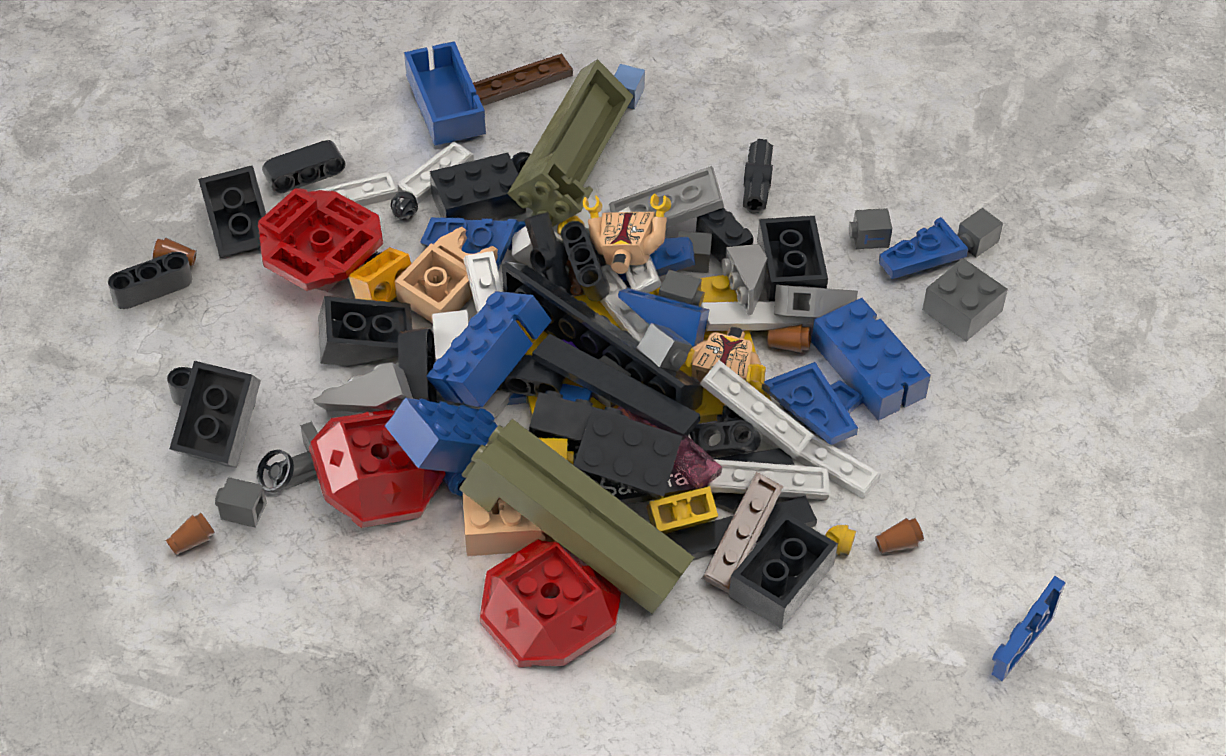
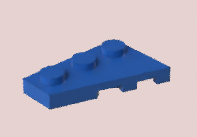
(479, 233)
(926, 250)
(671, 255)
(813, 402)
(1029, 630)

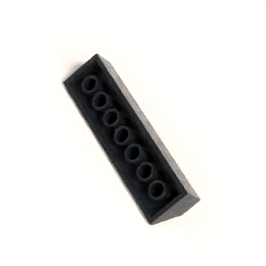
(597, 335)

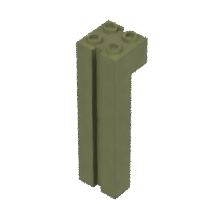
(572, 145)
(575, 513)

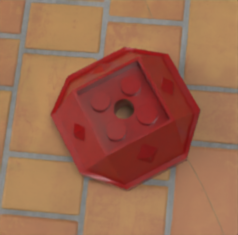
(317, 238)
(368, 487)
(542, 628)

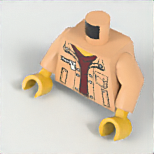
(627, 236)
(730, 350)

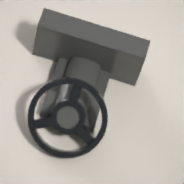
(291, 470)

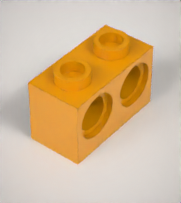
(378, 276)

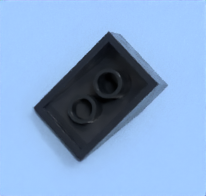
(234, 209)
(360, 329)

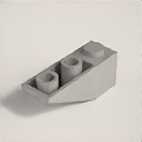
(746, 273)
(810, 300)
(371, 392)

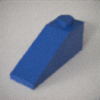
(682, 318)

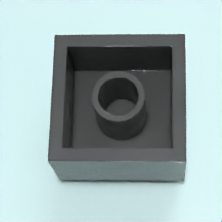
(964, 299)

